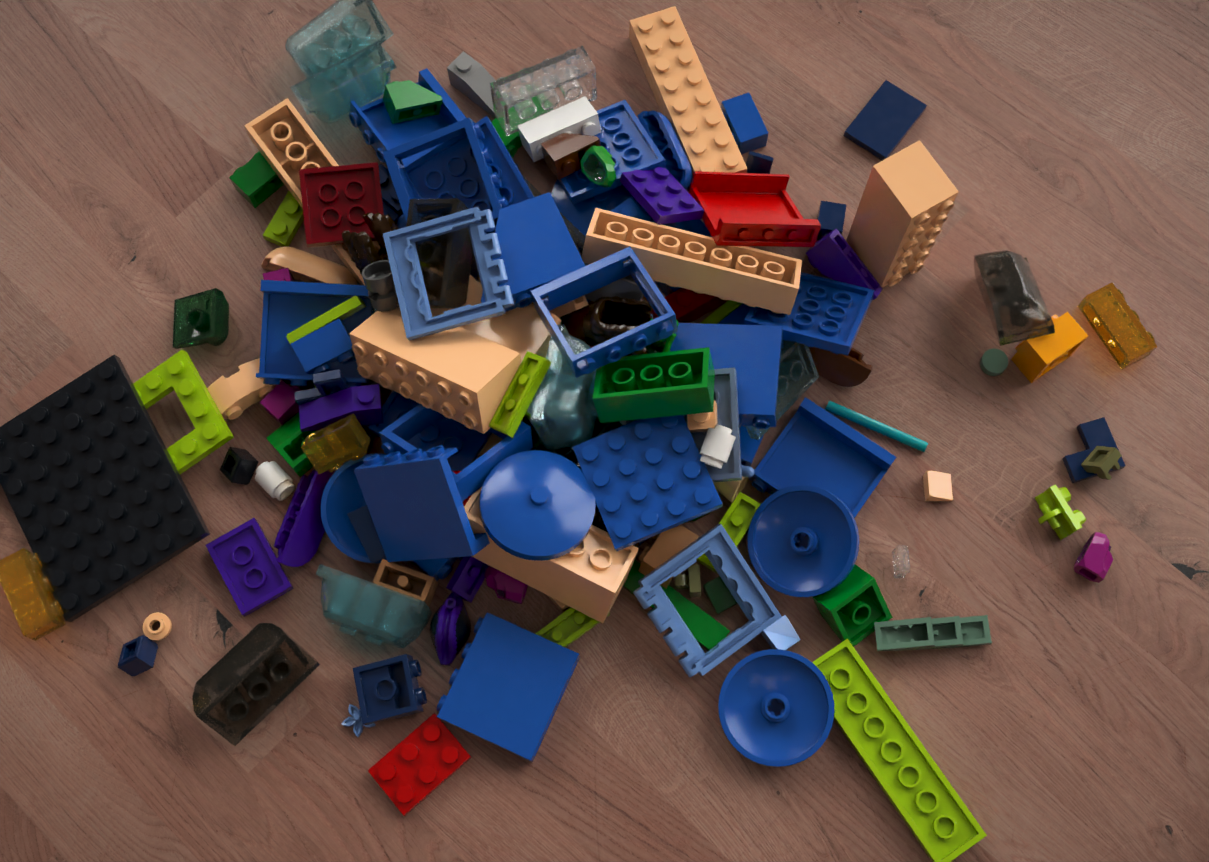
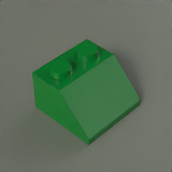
(853, 606)

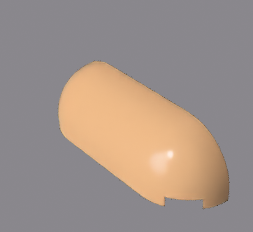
(307, 267)

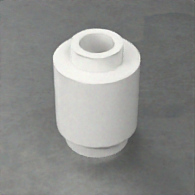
(717, 446)
(274, 480)

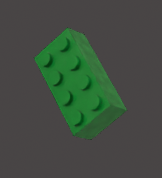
(655, 385)

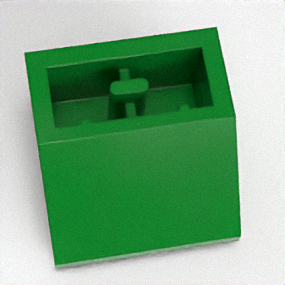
(288, 443)

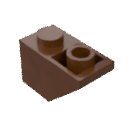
(565, 152)

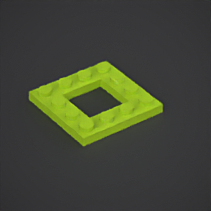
(210, 427)

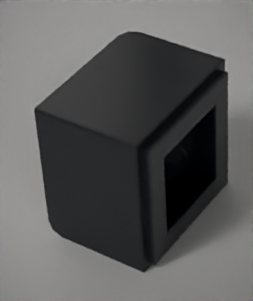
(238, 466)

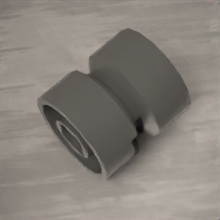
(380, 285)

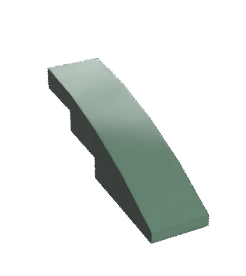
(932, 633)

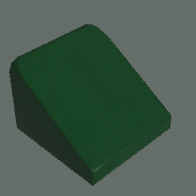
(719, 595)

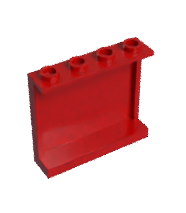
(751, 210)

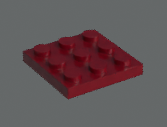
(337, 200)

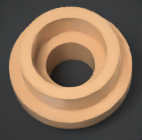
(162, 632)

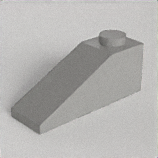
(472, 81)

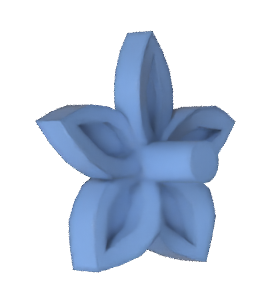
(355, 720)

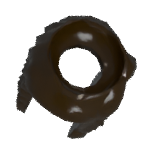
(361, 245)
(614, 316)

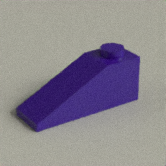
(839, 262)
(360, 400)

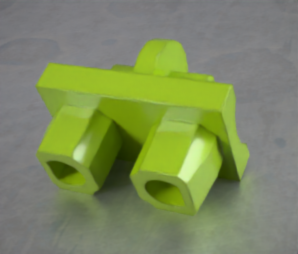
(1058, 512)

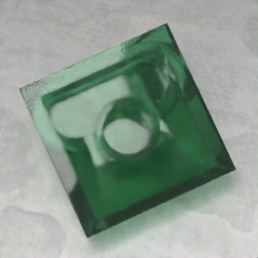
(201, 319)

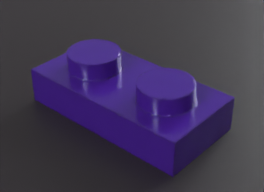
(467, 578)

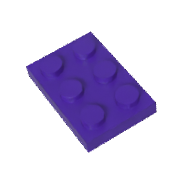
(661, 195)
(249, 567)

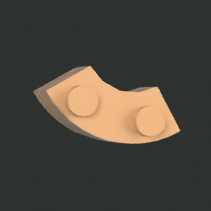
(239, 390)

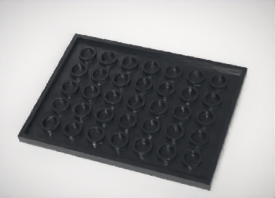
(95, 488)

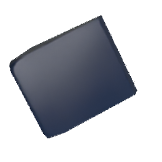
(759, 163)

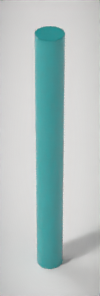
(876, 426)

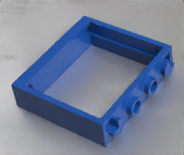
(482, 155)
(590, 279)
(472, 477)

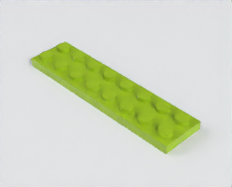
(897, 757)

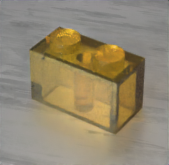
(336, 444)

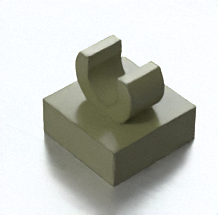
(1101, 461)
(690, 581)

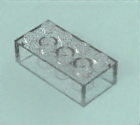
(543, 88)

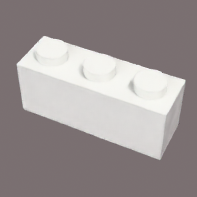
(573, 118)

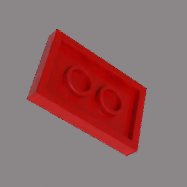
(419, 764)

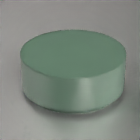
(994, 362)

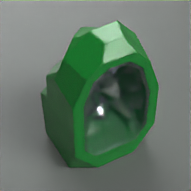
(598, 166)

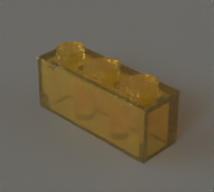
(1117, 325)
(30, 594)

